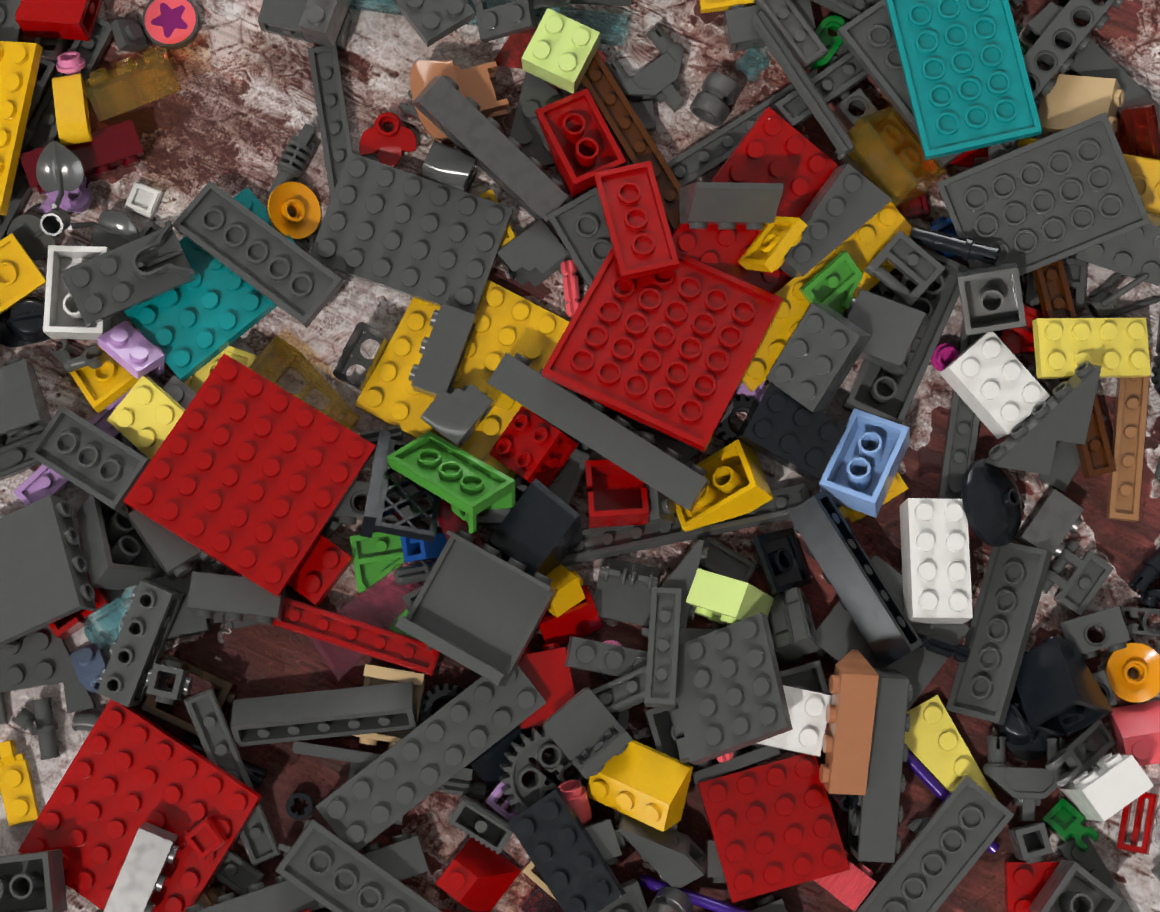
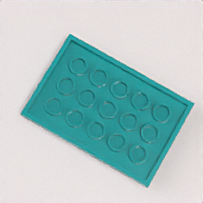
(963, 74)
(206, 314)

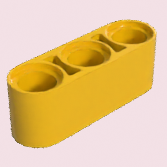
(71, 109)

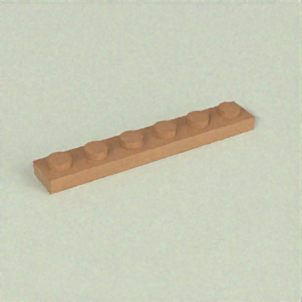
(1128, 448)

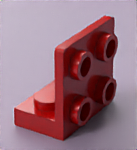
(533, 447)

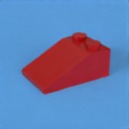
(578, 140)

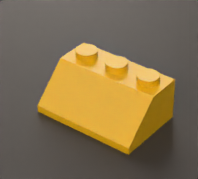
(643, 785)

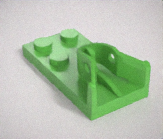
(454, 476)

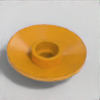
(304, 208)
(1147, 664)

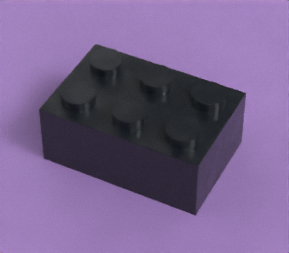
(790, 432)

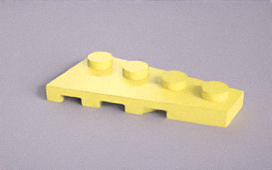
(940, 746)

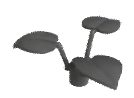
(63, 170)

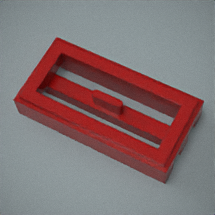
(1144, 849)

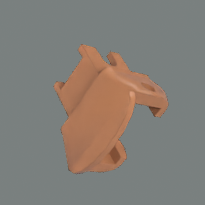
(471, 81)

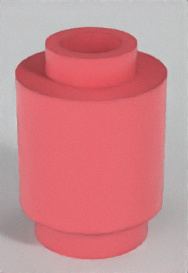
(577, 798)

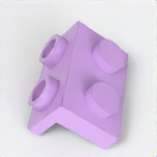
(132, 350)

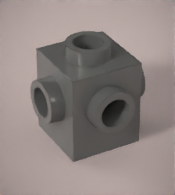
(157, 682)

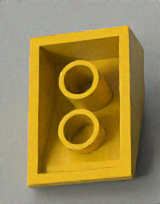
(734, 487)

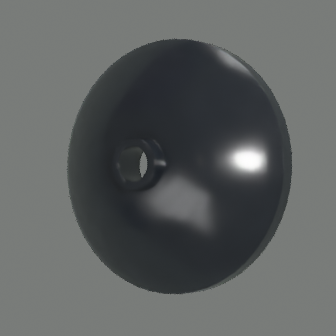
(991, 503)

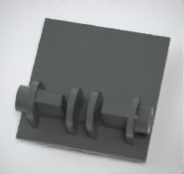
(625, 591)

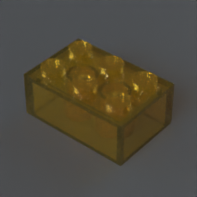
(132, 83)
(893, 156)

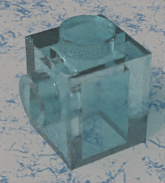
(104, 624)

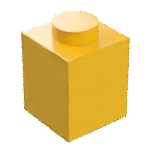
(569, 590)

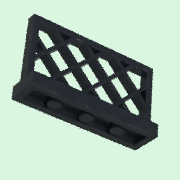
(378, 498)

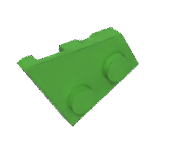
(834, 283)
(375, 558)

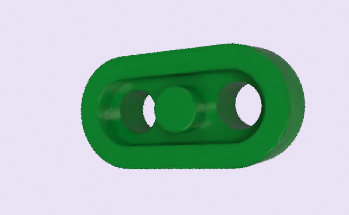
(831, 43)

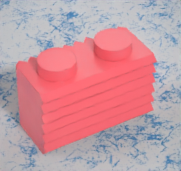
(849, 886)

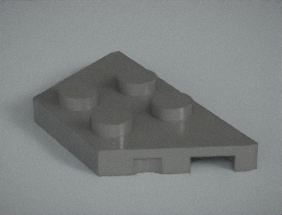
(526, 127)

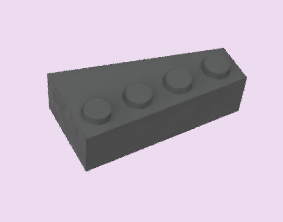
(832, 216)

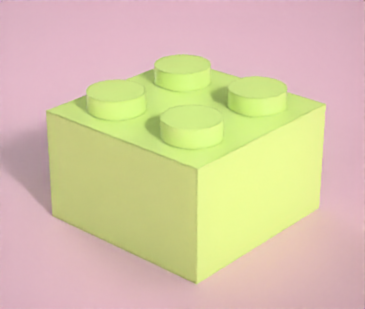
(560, 51)
(726, 598)

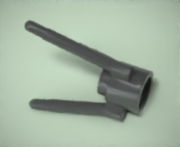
(1103, 304)

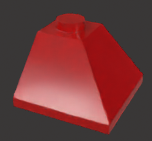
(478, 877)

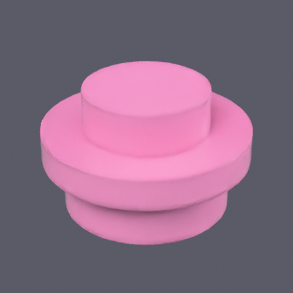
(70, 63)

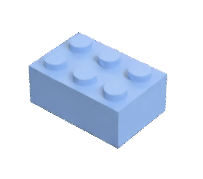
(865, 462)

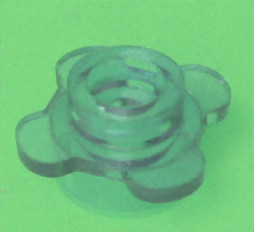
(755, 57)

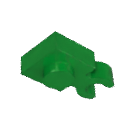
(1067, 823)

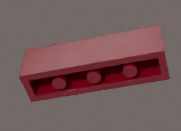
(108, 149)

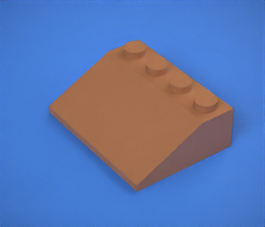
(850, 726)

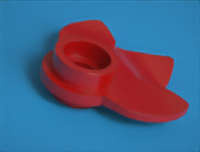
(387, 144)

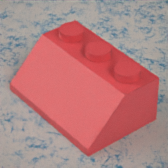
(1137, 731)

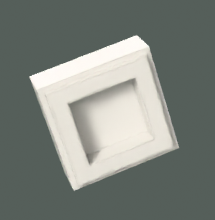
(143, 200)

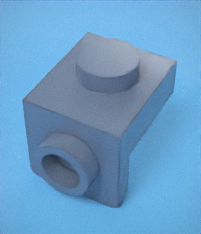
(88, 666)

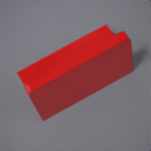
(574, 622)

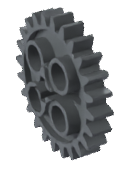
(529, 792)

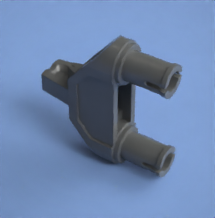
(659, 78)
(1023, 785)

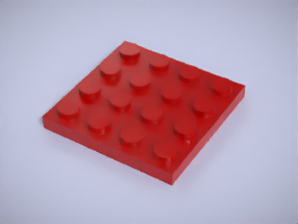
(773, 827)

